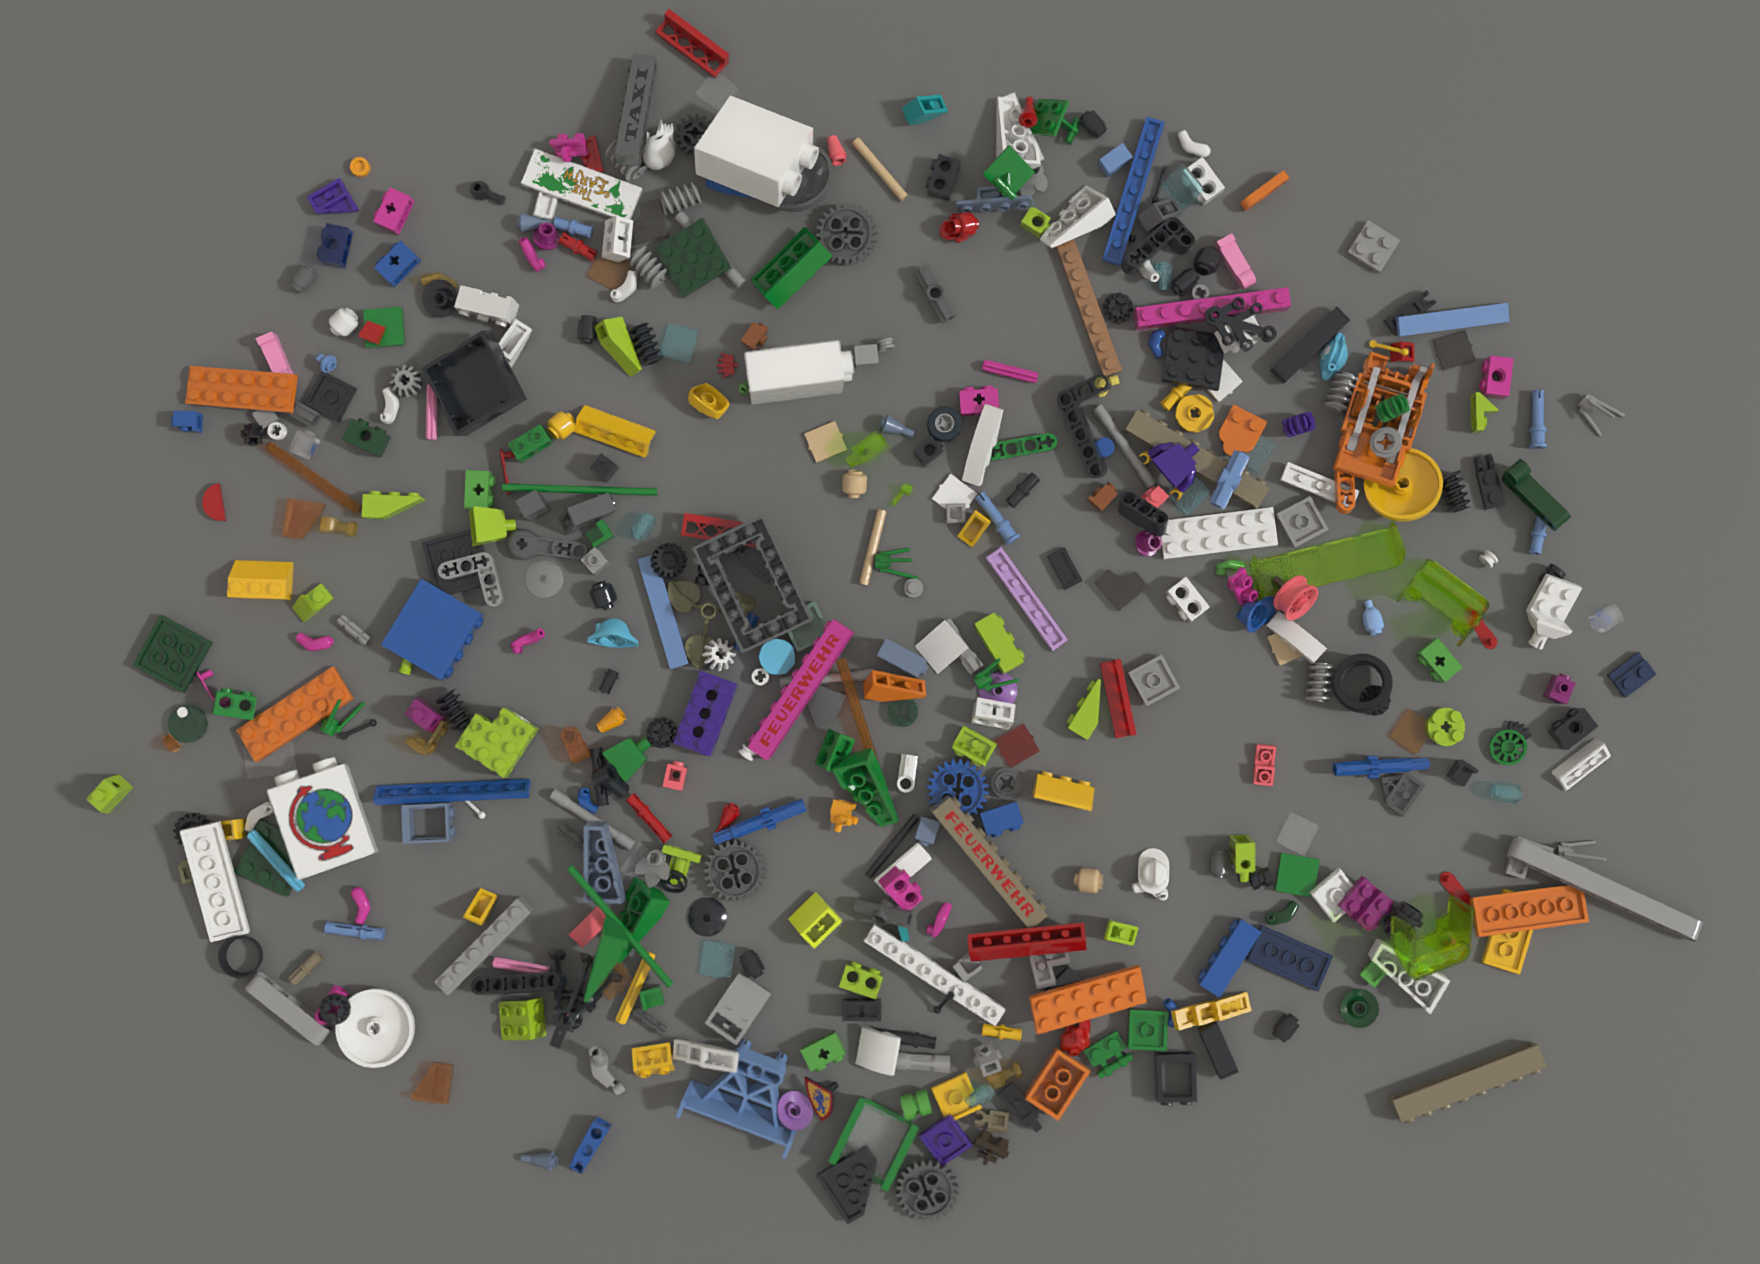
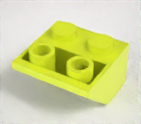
(815, 920)

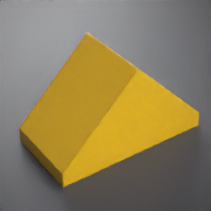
(974, 528)
(234, 829)
(481, 907)

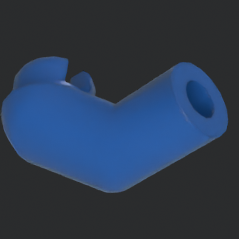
(1154, 343)
(1170, 1005)

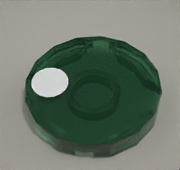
(187, 723)

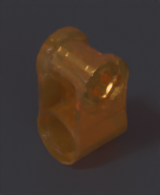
(576, 748)

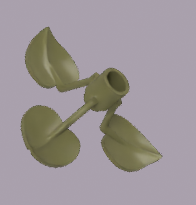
(684, 596)

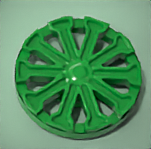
(1508, 747)

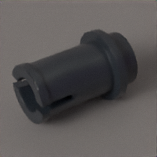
(608, 681)

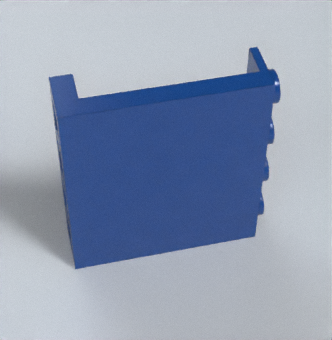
(433, 630)

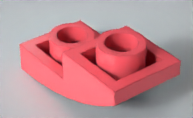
(1264, 764)
(588, 927)

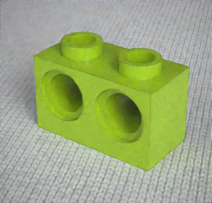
(859, 985)

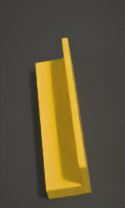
(614, 431)

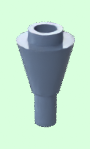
(529, 222)
(890, 425)
(544, 1160)

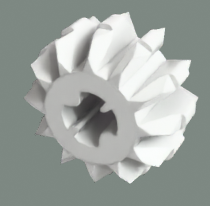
(714, 659)

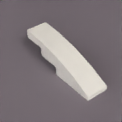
(982, 444)
(705, 1055)

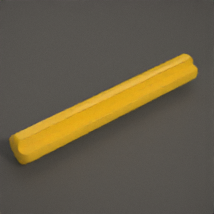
(633, 991)

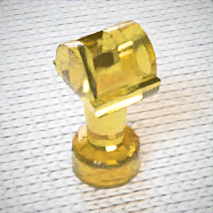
(331, 525)
(998, 1079)

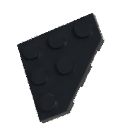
(850, 1182)

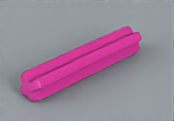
(1010, 371)

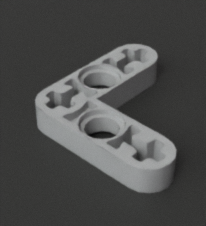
(482, 571)

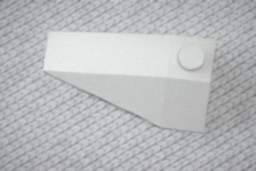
(1012, 133)
(1085, 213)

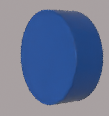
(1105, 446)

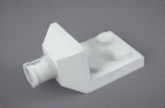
(1550, 608)

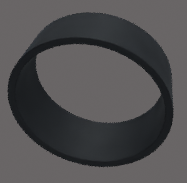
(222, 957)

